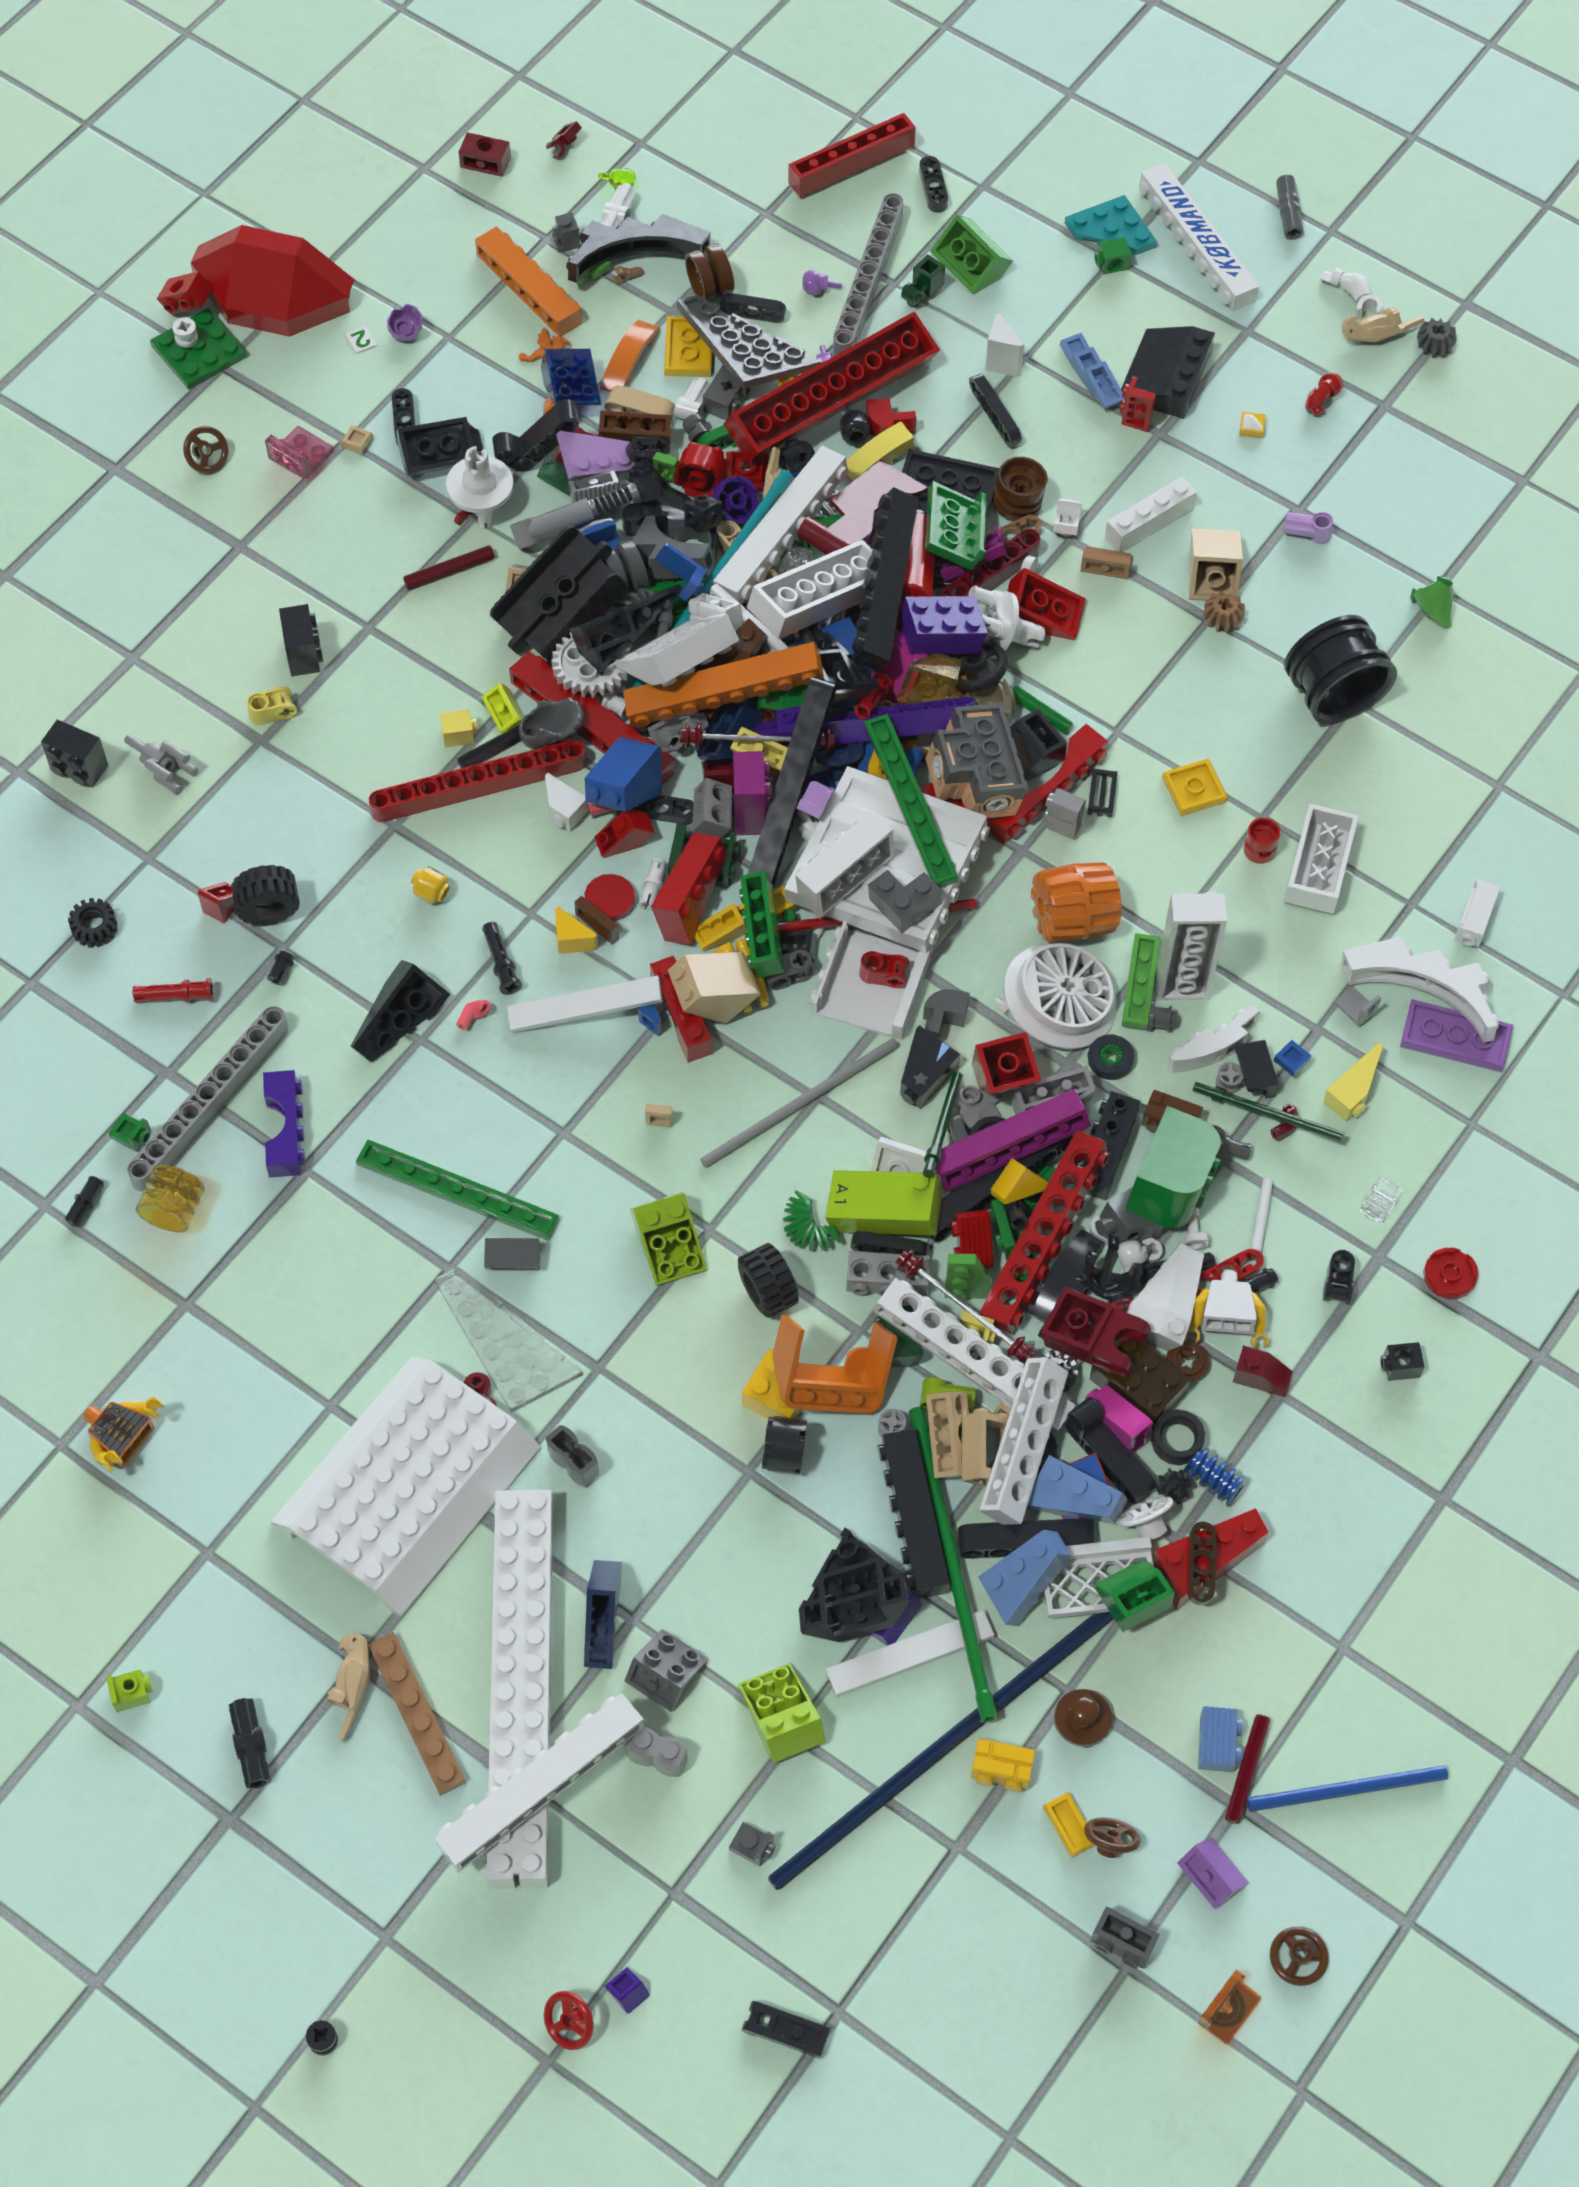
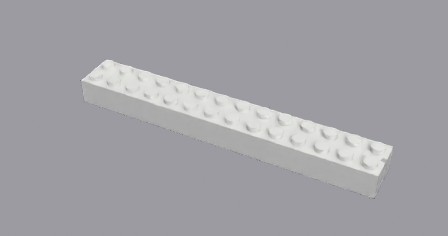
(521, 1672)

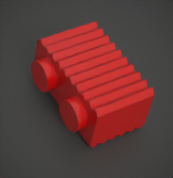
(974, 1235)

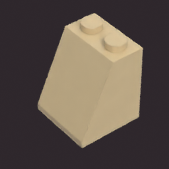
(1214, 563)
(714, 984)

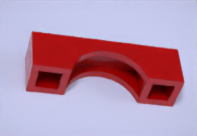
(689, 1027)

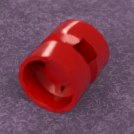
(1262, 840)

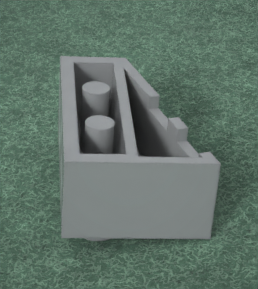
(1052, 1086)

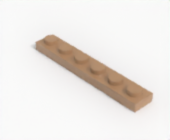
(417, 1714)

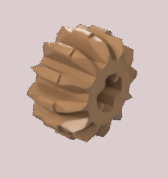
(1224, 611)

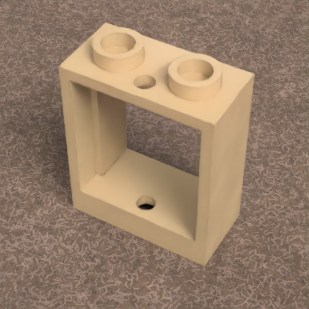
(974, 1444)

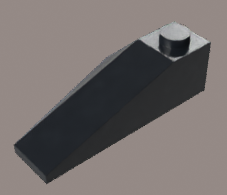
(400, 1006)

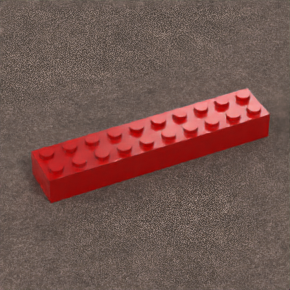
(831, 387)

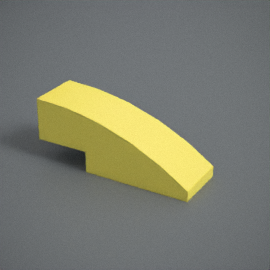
(885, 446)

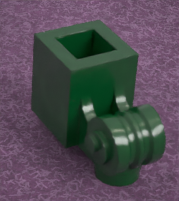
(926, 281)

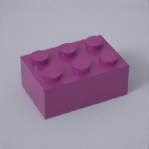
(750, 791)

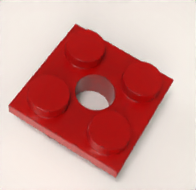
(757, 474)

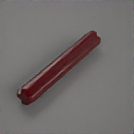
(448, 567)
(1247, 1769)

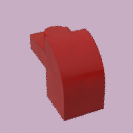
(882, 418)

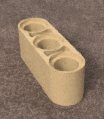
(636, 401)

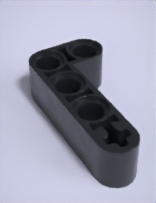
(539, 440)
(1119, 1464)

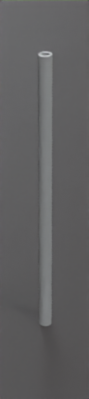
(798, 1102)

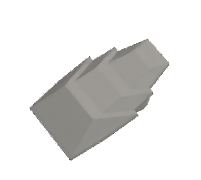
(668, 732)

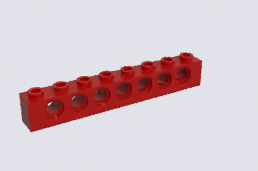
(1081, 1148)

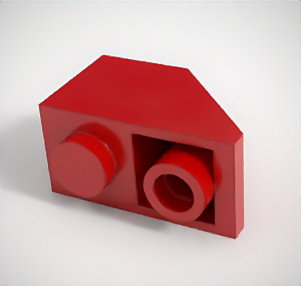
(624, 833)

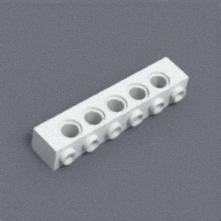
(1024, 1441)

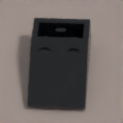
(1037, 743)

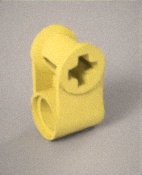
(269, 706)

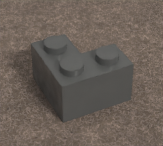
(904, 904)

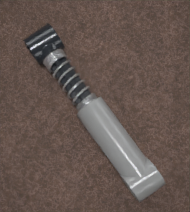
(583, 511)

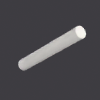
(1261, 1216)

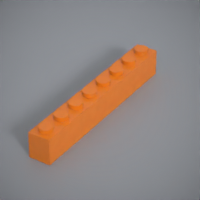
(724, 684)

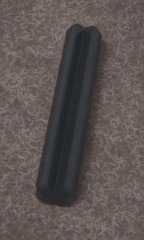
(489, 748)

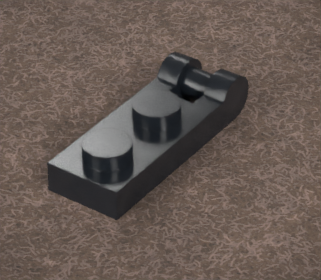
(787, 2029)

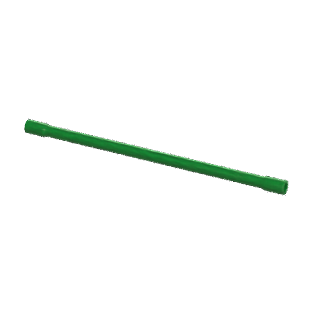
(983, 1695)

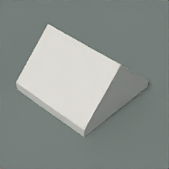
(1004, 349)

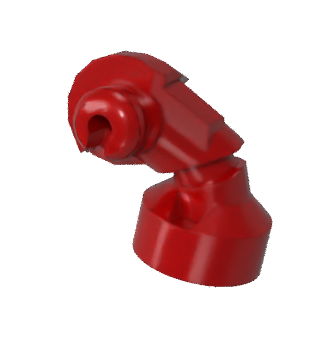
(1328, 386)

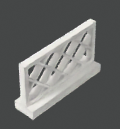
(1089, 1556)

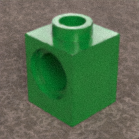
(1113, 255)

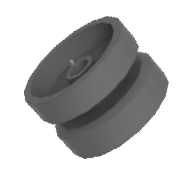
(628, 566)

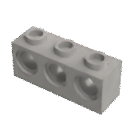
(875, 1266)

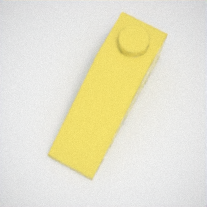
(773, 751)
(1350, 1091)

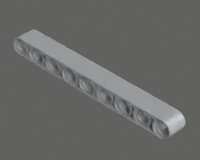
(868, 273)
(209, 1086)

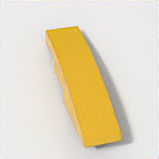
(729, 923)

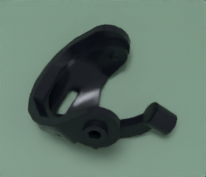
(1126, 1281)

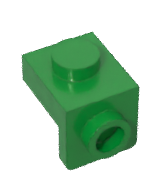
(131, 1132)

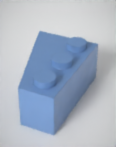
(1073, 1493)
(1024, 1574)

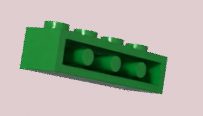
(761, 924)

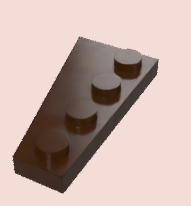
(750, 641)

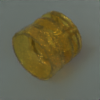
(170, 1198)

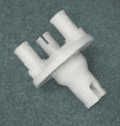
(479, 485)
(1003, 619)

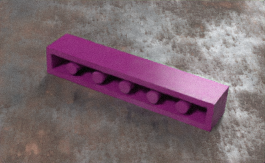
(1011, 1139)

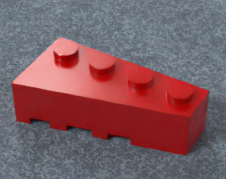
(688, 888)
(1234, 1542)

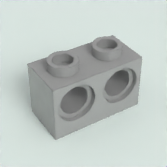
(712, 808)

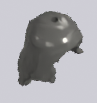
(551, 723)

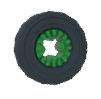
(1111, 1045)

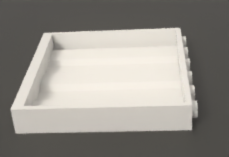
(856, 797)

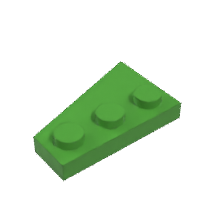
(967, 1277)

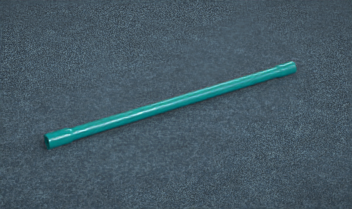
(776, 490)

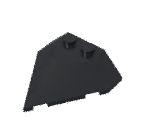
(853, 1594)

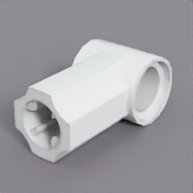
(693, 400)

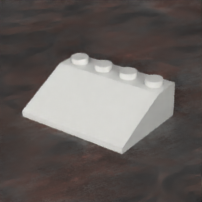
(680, 650)

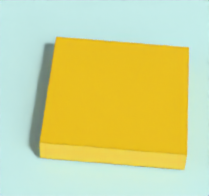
(1194, 787)

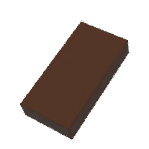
(596, 920)

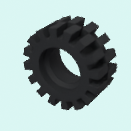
(87, 911)

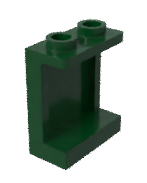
(731, 845)

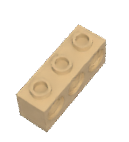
(945, 1428)

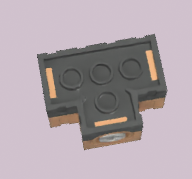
(978, 762)

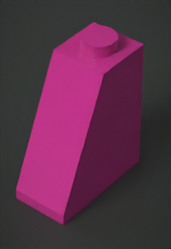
(1123, 1418)

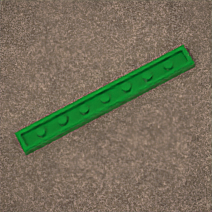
(911, 801)
(457, 1190)

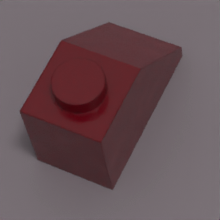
(1262, 1372)

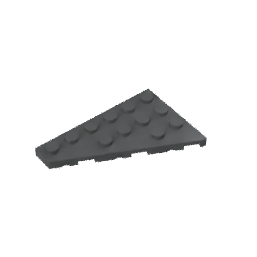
(743, 347)

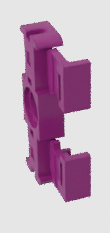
(994, 548)

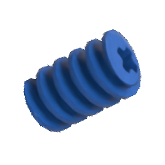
(1215, 1475)

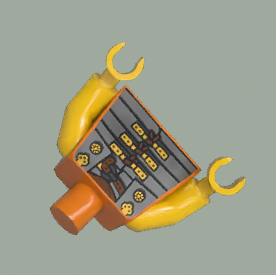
(120, 1430)

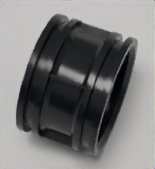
(1340, 669)

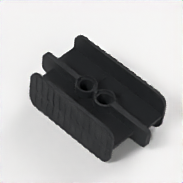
(565, 562)

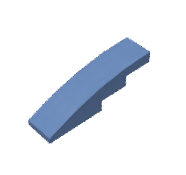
(1091, 371)

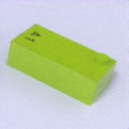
(884, 1202)

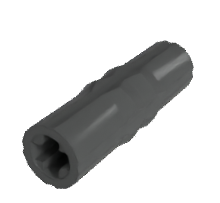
(1289, 207)

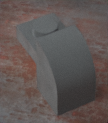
(945, 1007)

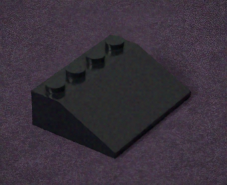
(1171, 366)

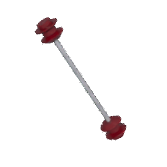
(696, 737)
(913, 1267)

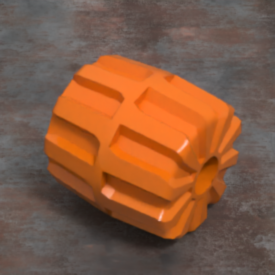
(1076, 901)

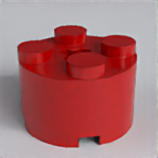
(700, 469)

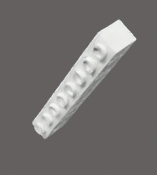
(957, 1355)

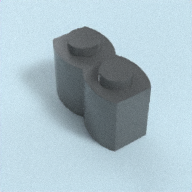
(575, 1457)

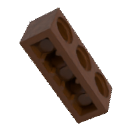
(632, 425)

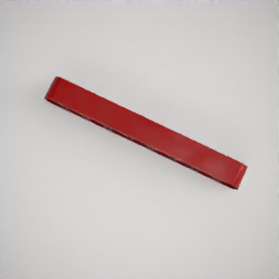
(466, 783)

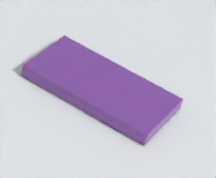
(1451, 1036)

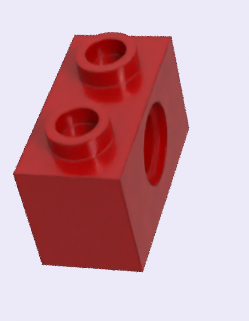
(184, 293)

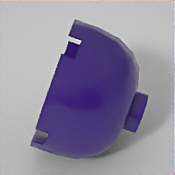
(737, 498)

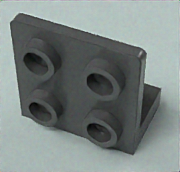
(664, 1669)

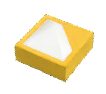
(1252, 424)

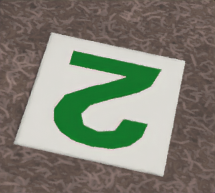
(360, 339)

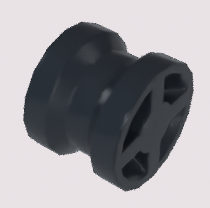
(326, 2042)

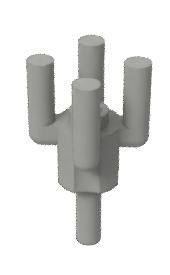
(162, 760)

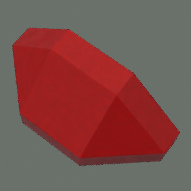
(272, 281)

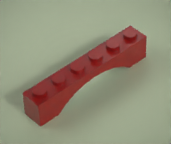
(1084, 751)

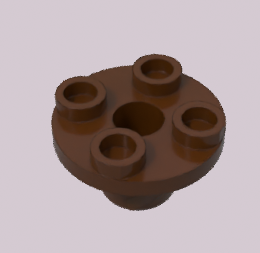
(1083, 1718)

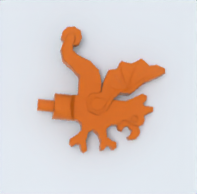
(545, 343)

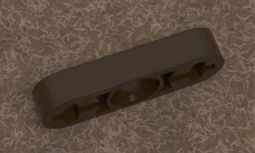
(1193, 1583)

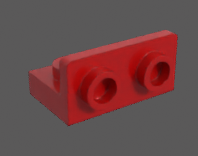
(1137, 407)

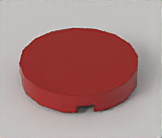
(611, 895)
(1450, 1273)

